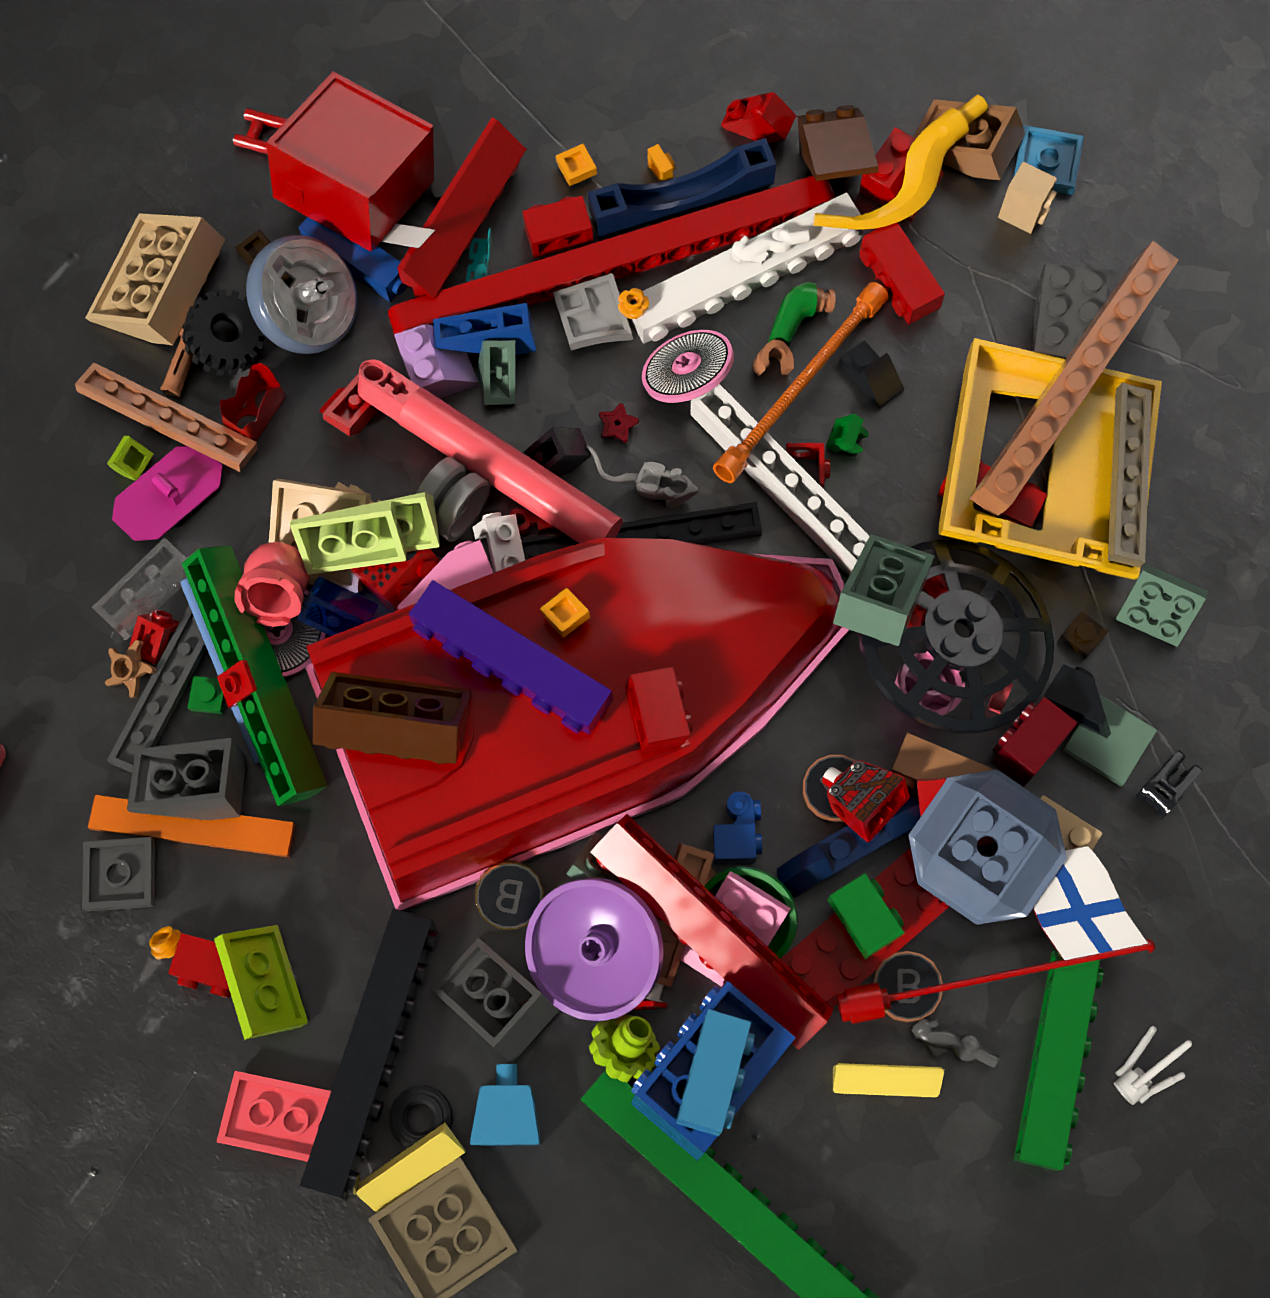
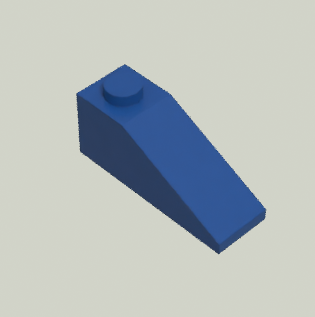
(468, 330)

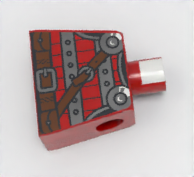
(865, 796)

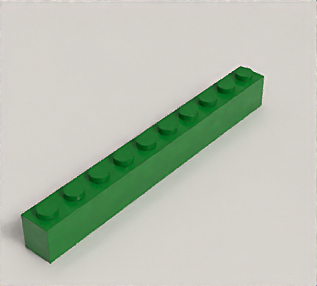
(725, 1199)

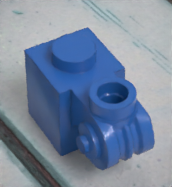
(737, 841)

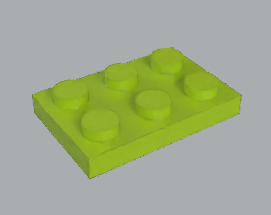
(261, 981)

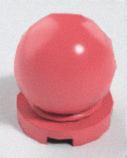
(272, 584)

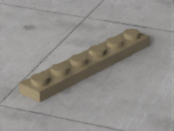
(1130, 475)

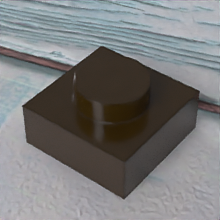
(1083, 635)

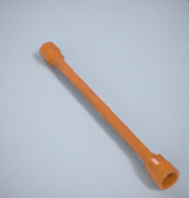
(734, 459)

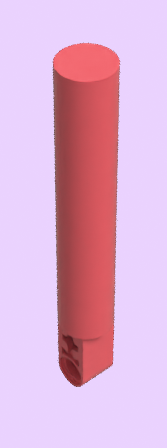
(485, 454)

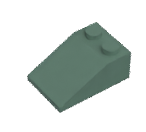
(883, 590)

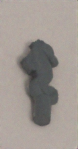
(941, 1040)

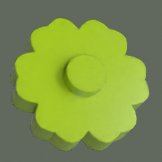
(624, 1046)

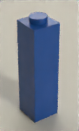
(373, 269)

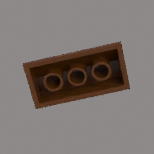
(391, 717)

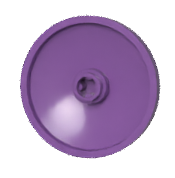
(594, 949)

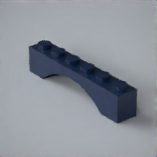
(630, 205)

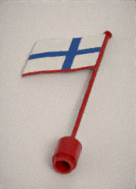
(1075, 912)

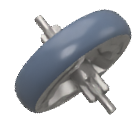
(319, 287)

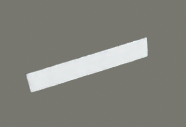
(408, 235)

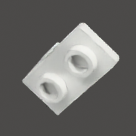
(502, 539)

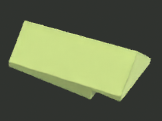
(366, 534)

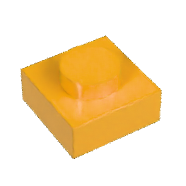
(660, 163)
(576, 164)
(565, 612)

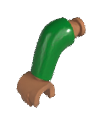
(796, 306)

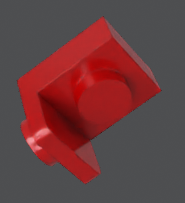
(154, 631)

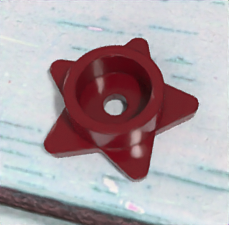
(621, 431)

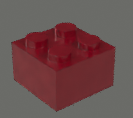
(1037, 736)

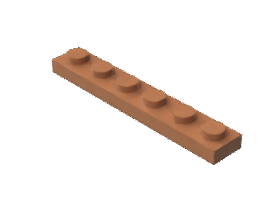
(166, 417)

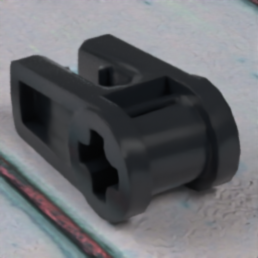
(1160, 792)

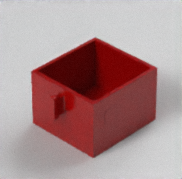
(351, 161)

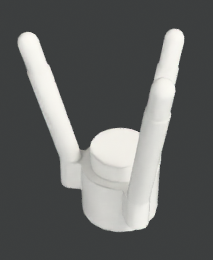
(1135, 1083)

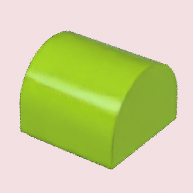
(130, 458)

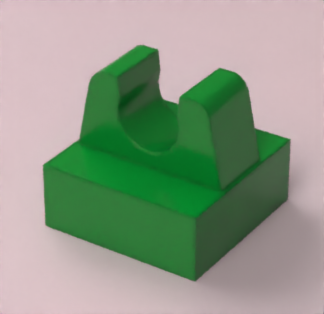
(845, 433)

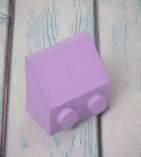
(433, 368)

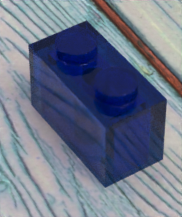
(335, 608)

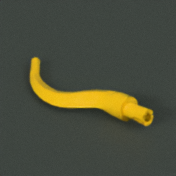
(921, 170)

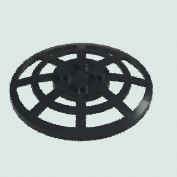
(965, 653)

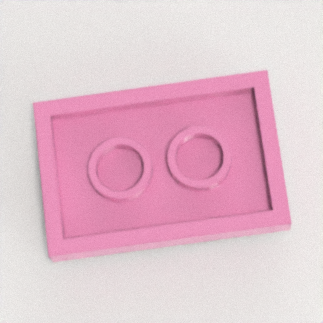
(752, 907)

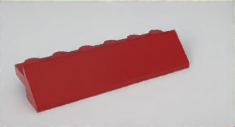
(462, 209)

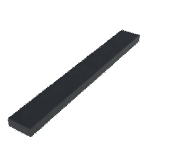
(693, 527)

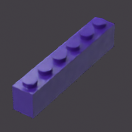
(510, 657)

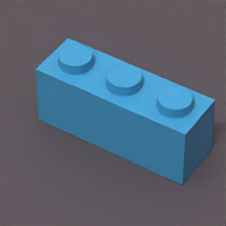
(715, 1073)

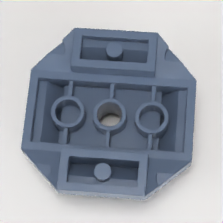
(981, 886)

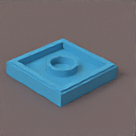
(1053, 153)

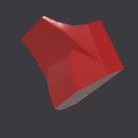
(348, 410)

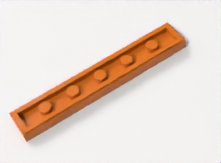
(236, 833)

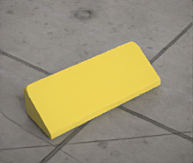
(887, 1080)
(410, 1168)

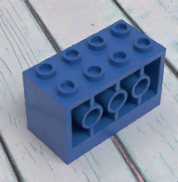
(657, 1091)

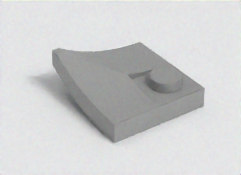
(592, 313)

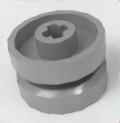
(456, 497)

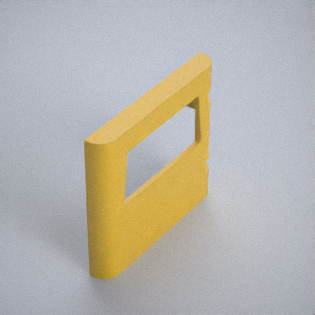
(1080, 466)

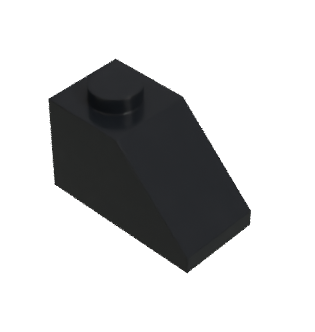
(559, 450)
(1078, 697)

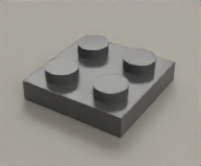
(118, 874)

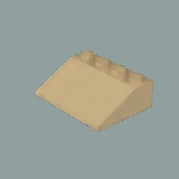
(157, 277)

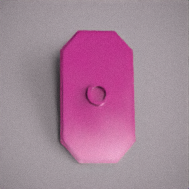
(166, 493)

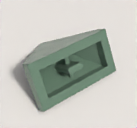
(497, 372)

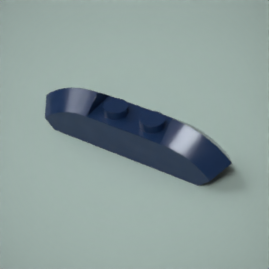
(843, 851)

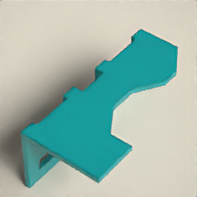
(480, 257)

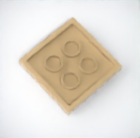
(300, 500)

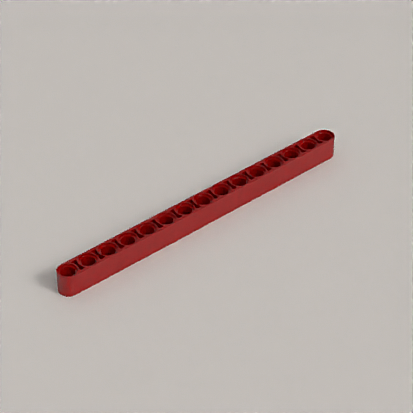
(620, 254)

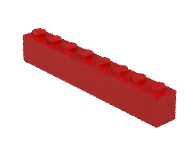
(711, 929)

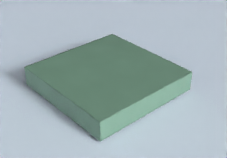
(1119, 753)

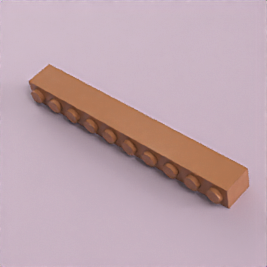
(1073, 380)

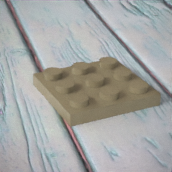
(443, 1233)

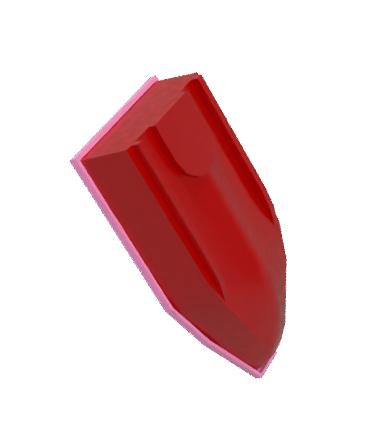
(524, 784)

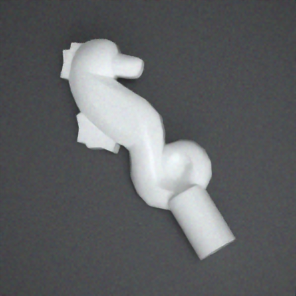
(759, 248)

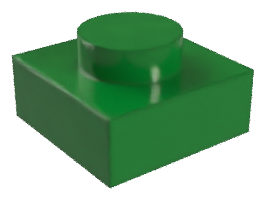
(206, 696)

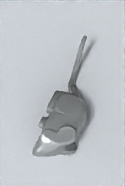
(655, 482)

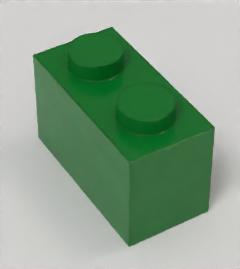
(866, 915)

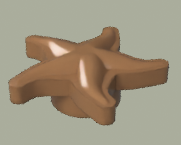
(128, 668)

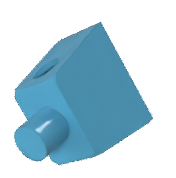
(505, 1112)

